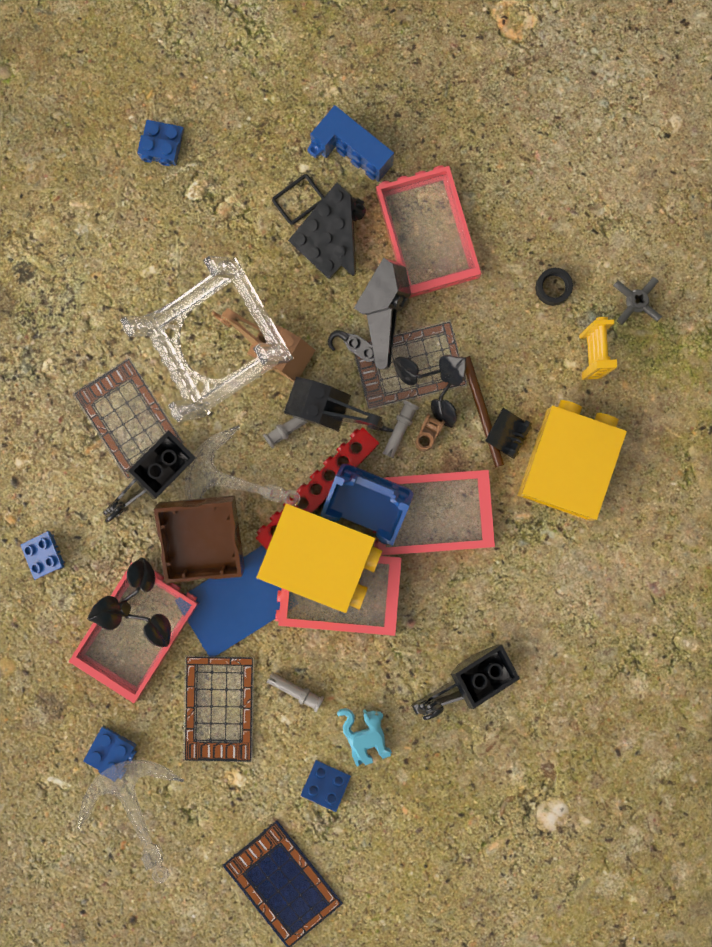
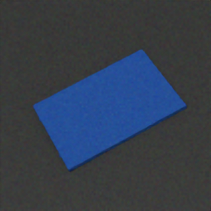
(233, 606)

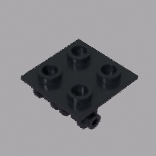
(508, 433)

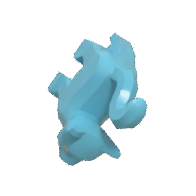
(365, 739)

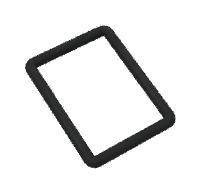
(288, 188)

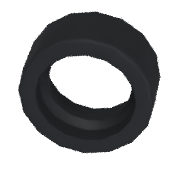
(554, 272)

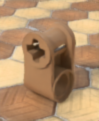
(430, 429)

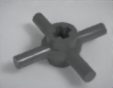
(643, 305)

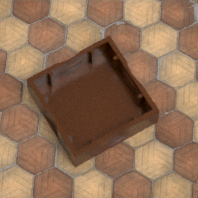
(199, 539)

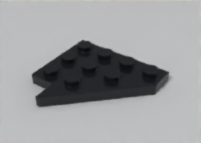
(328, 234)

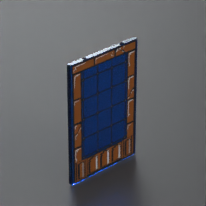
(282, 884)

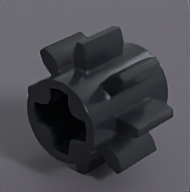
(358, 209)

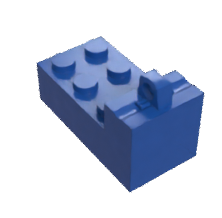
(350, 140)

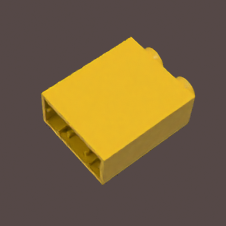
(572, 460)
(319, 559)

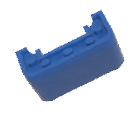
(368, 502)

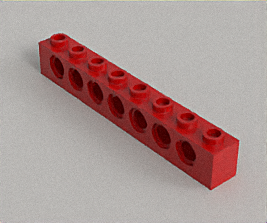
(358, 436)

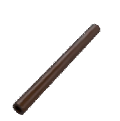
(482, 410)

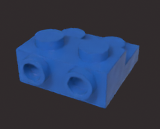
(160, 143)
(109, 749)

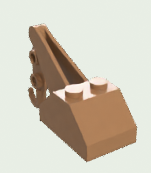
(297, 347)

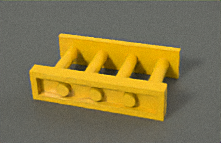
(599, 361)

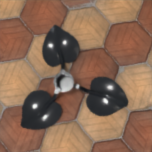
(452, 371)
(109, 612)

